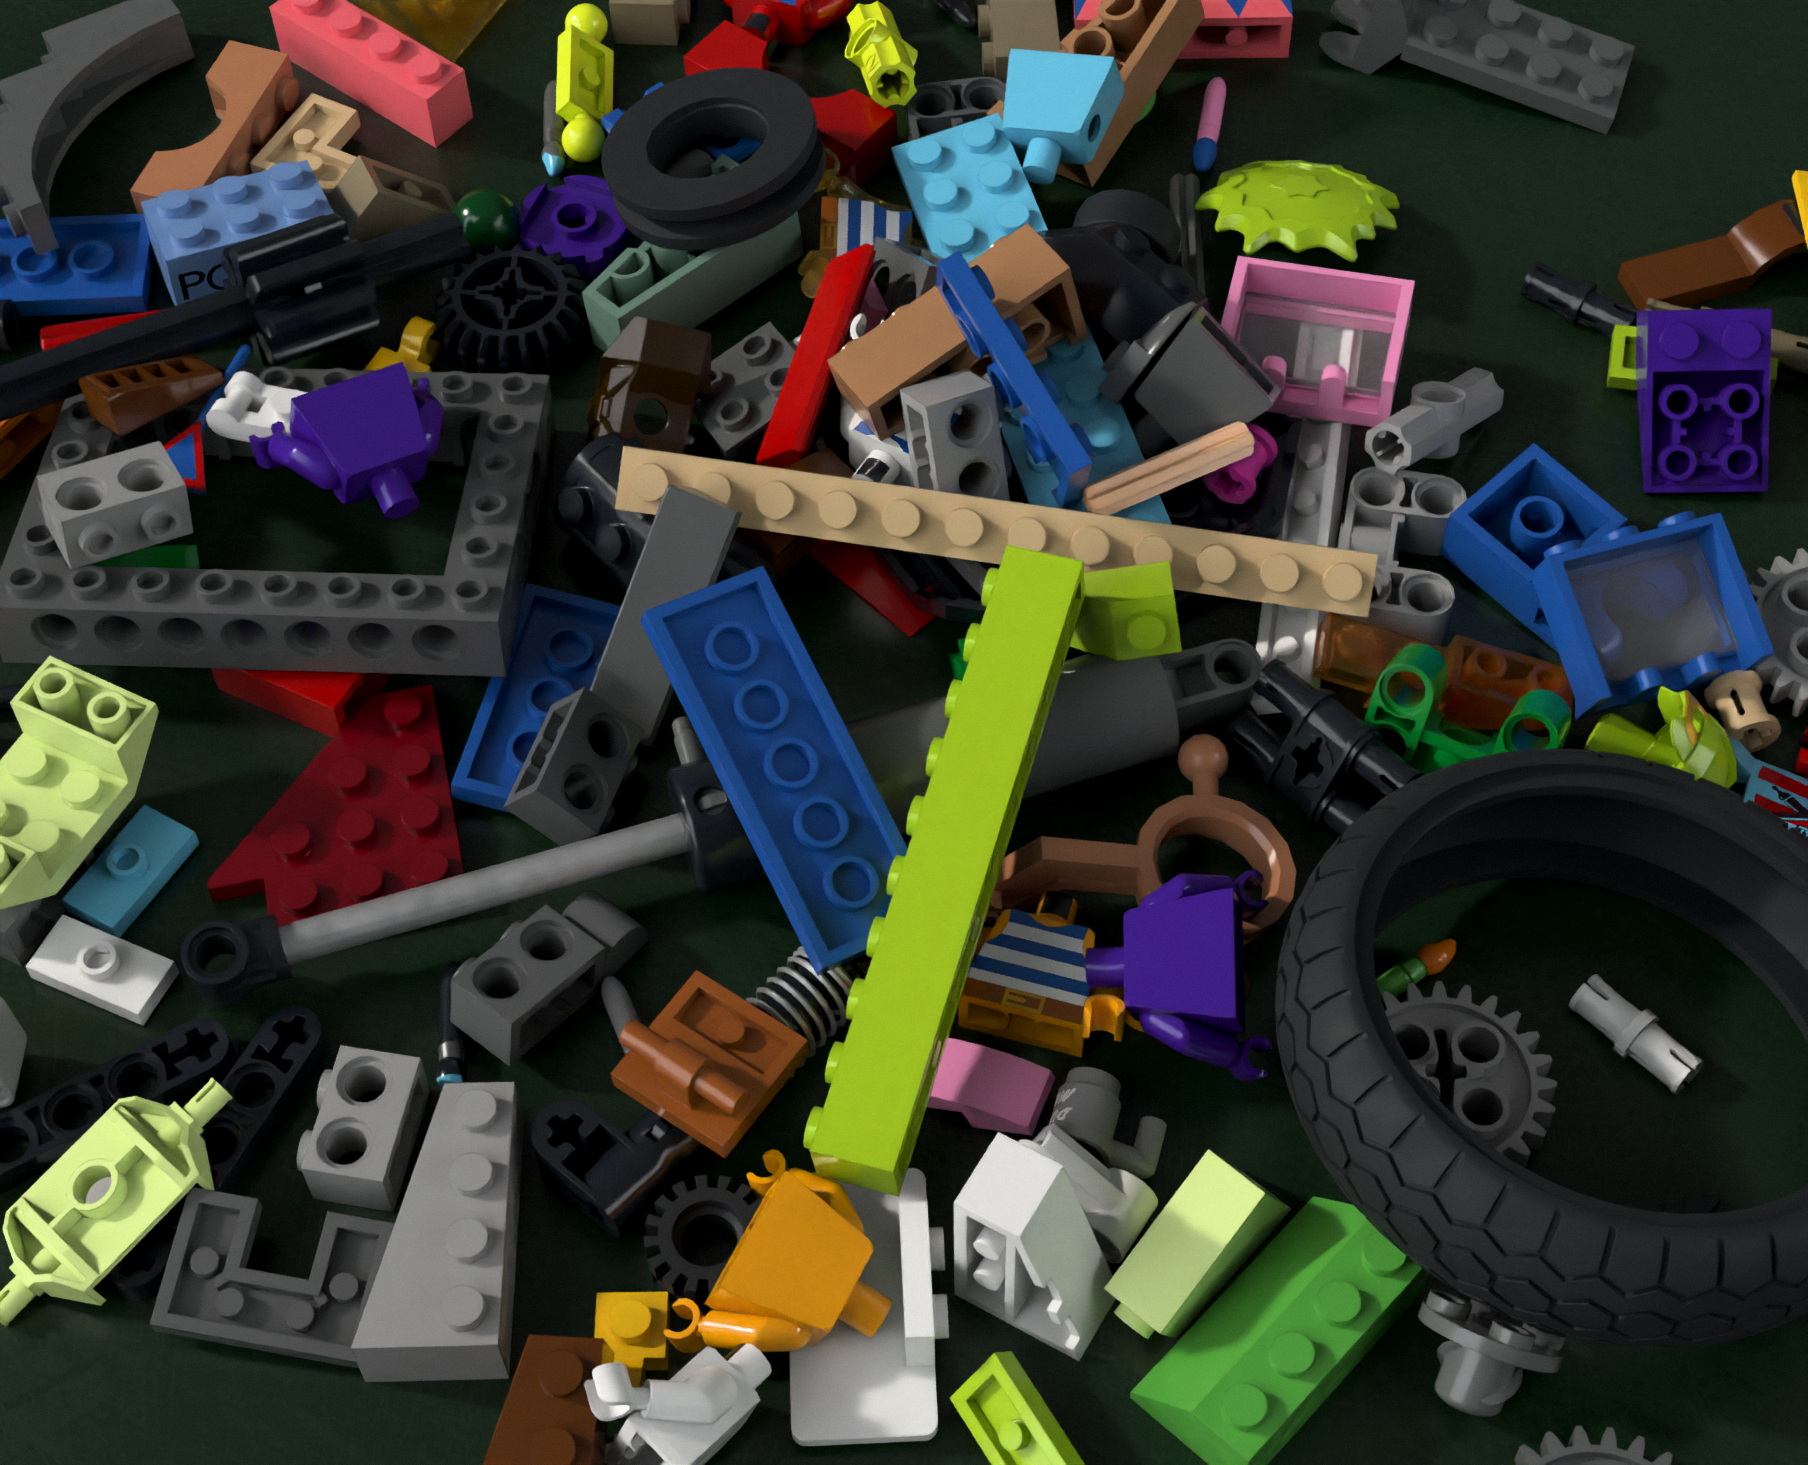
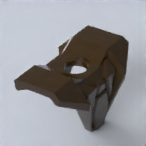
(651, 363)

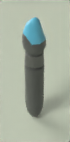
(553, 126)

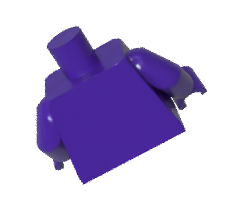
(360, 438)
(1188, 968)

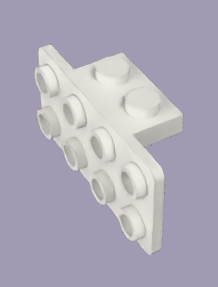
(884, 1384)

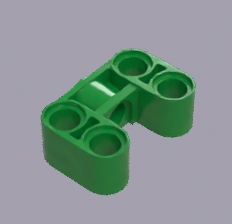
(1440, 743)

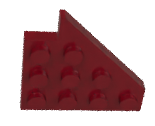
(358, 820)

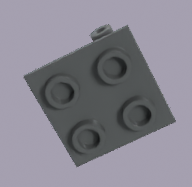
(745, 391)

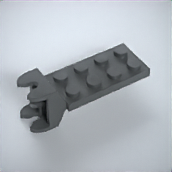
(1493, 48)

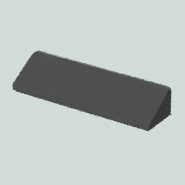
(677, 559)

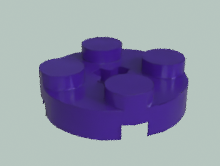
(582, 198)

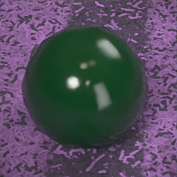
(488, 220)

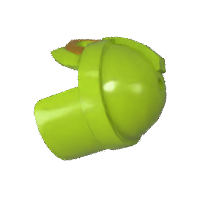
(1687, 741)

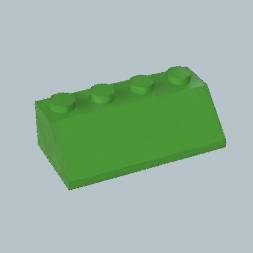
(1281, 1336)

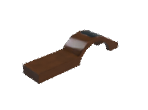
(1717, 264)

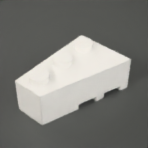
(1029, 1247)

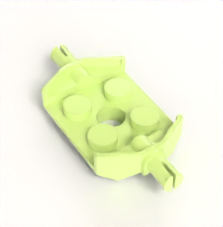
(152, 1163)

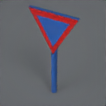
(187, 448)

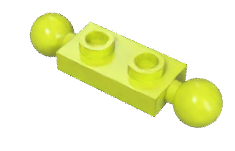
(584, 81)

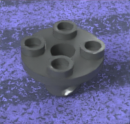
(1484, 1352)

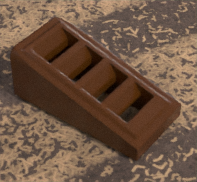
(143, 392)

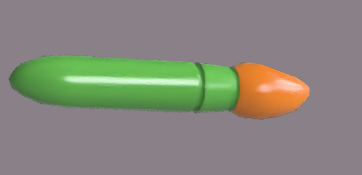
(1425, 962)

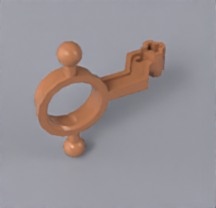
(1134, 869)

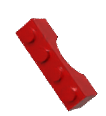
(848, 122)

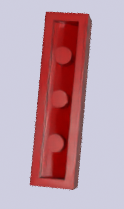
(809, 374)

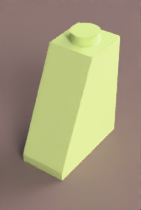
(1194, 1247)

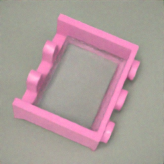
(1322, 336)

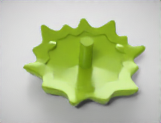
(1300, 206)

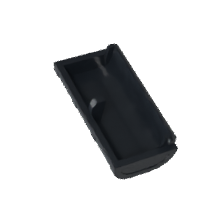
(616, 536)

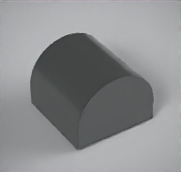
(609, 927)

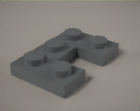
(218, 1300)

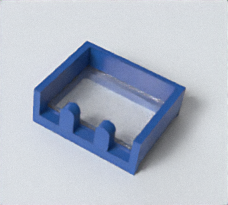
(1649, 611)

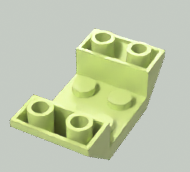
(66, 775)

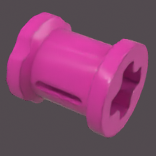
(1225, 480)

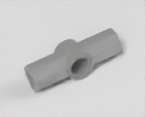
(1433, 420)

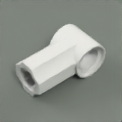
(1111, 1197)

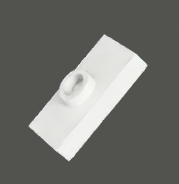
(102, 969)

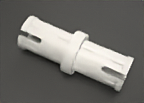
(1635, 1033)

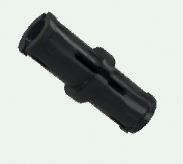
(1576, 300)

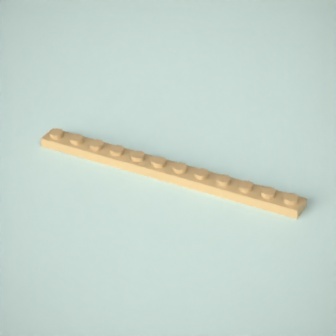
(983, 526)

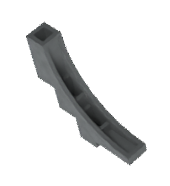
(82, 75)

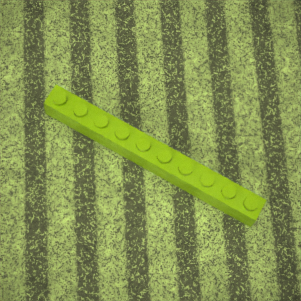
(948, 873)

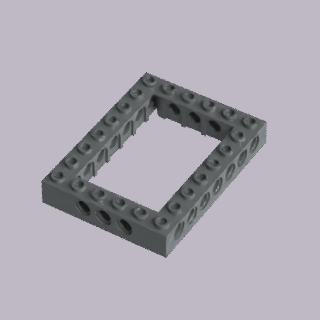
(299, 618)

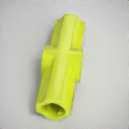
(881, 54)

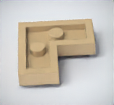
(316, 135)

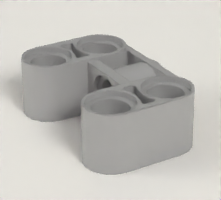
(1409, 516)

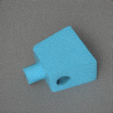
(1058, 108)

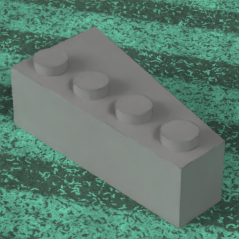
(451, 1259)

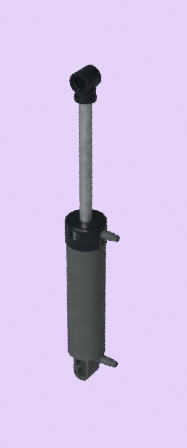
(1099, 724)

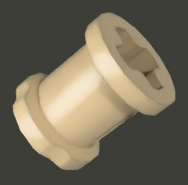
(1748, 689)

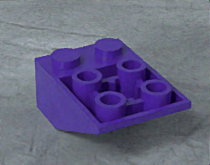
(1704, 399)

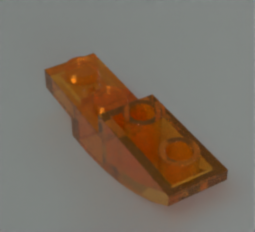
(1481, 677)

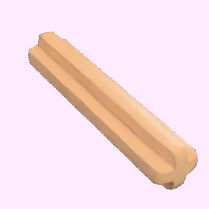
(1169, 469)

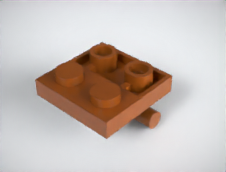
(708, 1062)

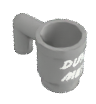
(1089, 1112)

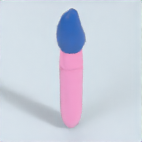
(1209, 126)

